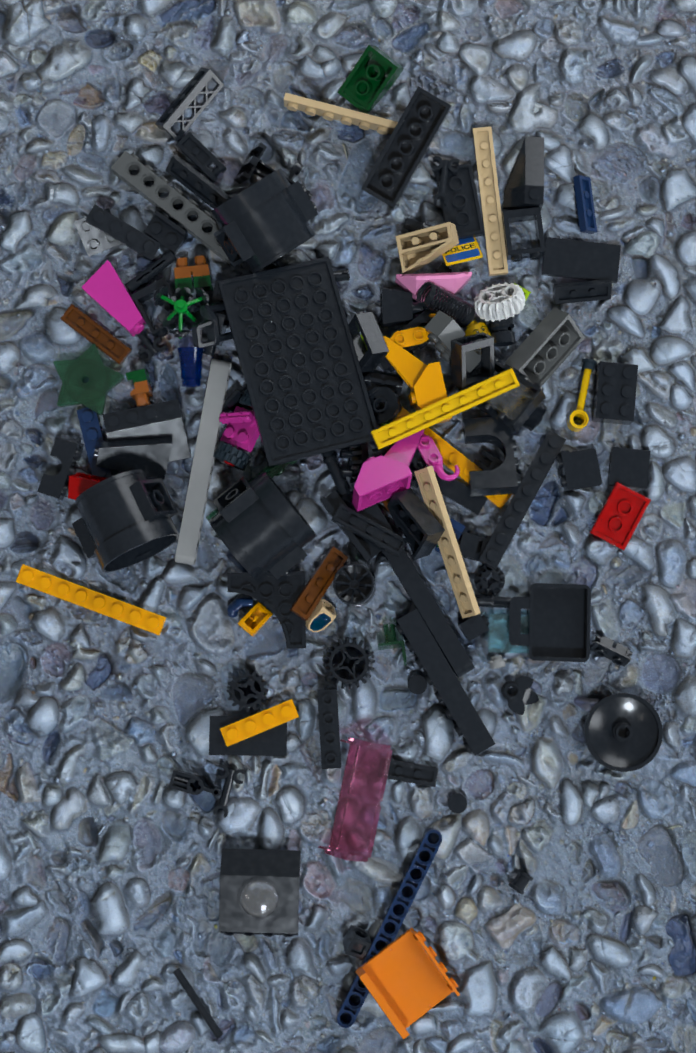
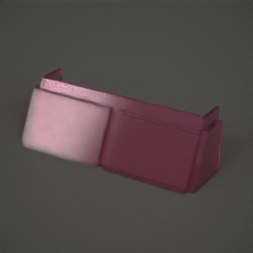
(359, 800)

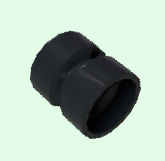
(503, 332)

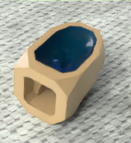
(321, 616)

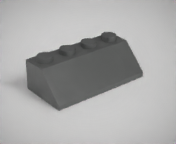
(546, 347)

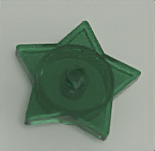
(95, 391)

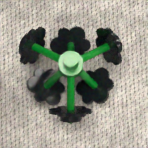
(181, 300)

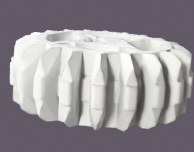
(499, 302)

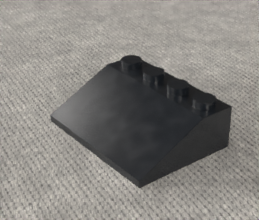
(148, 422)

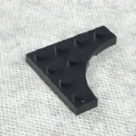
(278, 597)

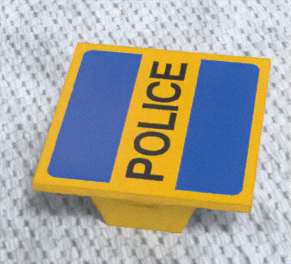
(464, 251)

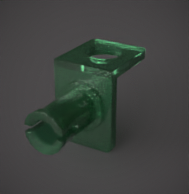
(392, 642)

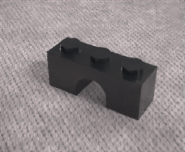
(57, 485)

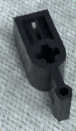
(187, 787)

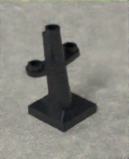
(254, 165)

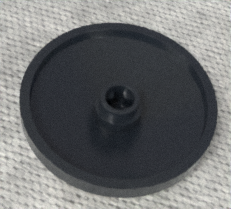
(623, 732)

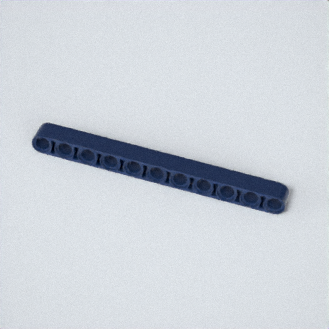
(390, 916)

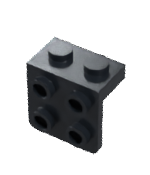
(579, 469)

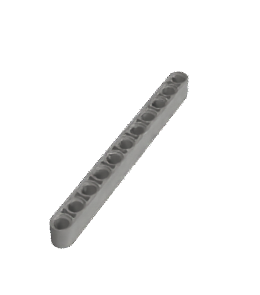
(203, 462)

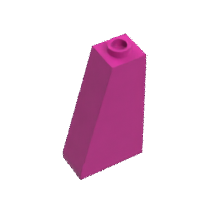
(112, 296)

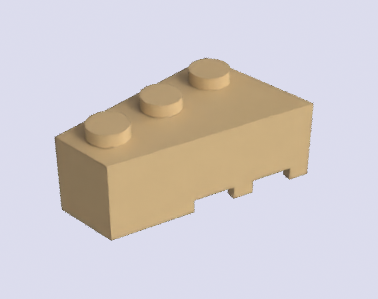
(425, 245)

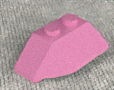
(450, 282)

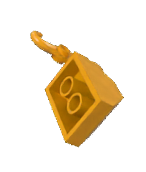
(424, 380)

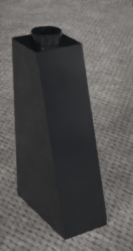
(128, 455)

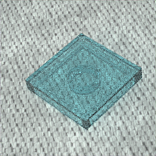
(499, 634)

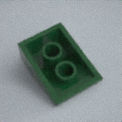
(370, 79)

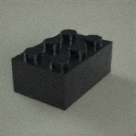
(615, 393)

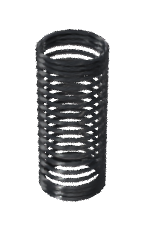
(432, 293)

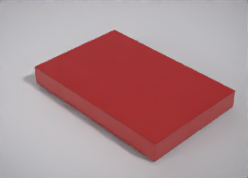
(620, 516)

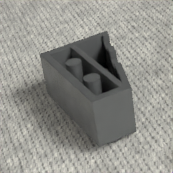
(441, 332)

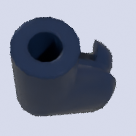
(237, 604)

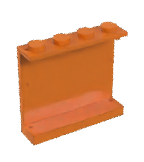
(406, 980)

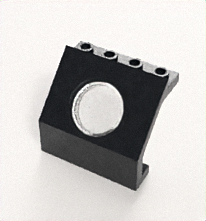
(259, 892)

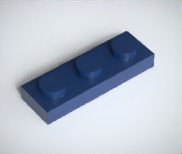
(585, 204)

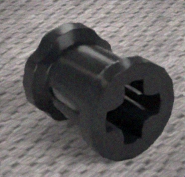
(520, 881)

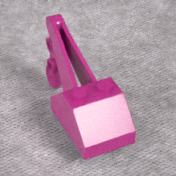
(391, 473)

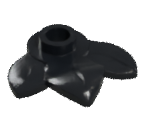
(522, 694)

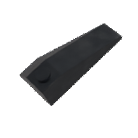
(526, 180)

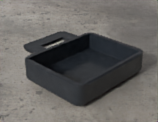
(556, 622)

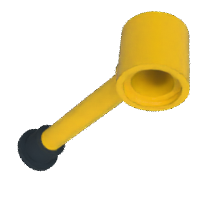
(588, 367)

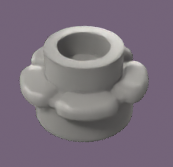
(497, 662)

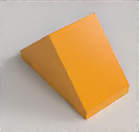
(255, 619)

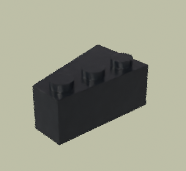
(416, 522)

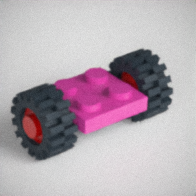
(240, 437)

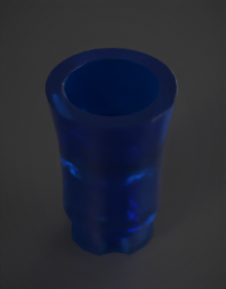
(191, 365)

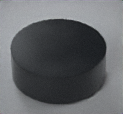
(417, 684)
(457, 803)

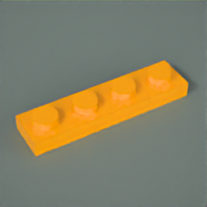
(259, 722)

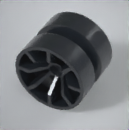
(354, 585)

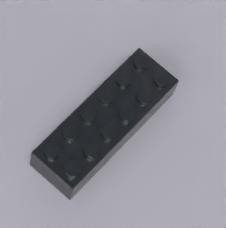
(406, 147)

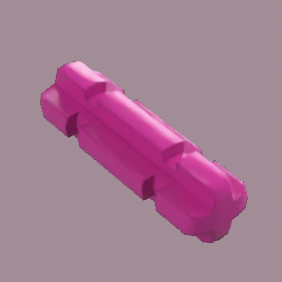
(236, 417)

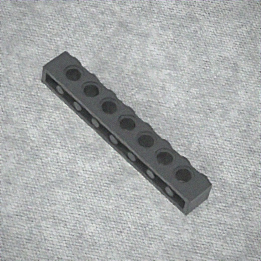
(128, 162)

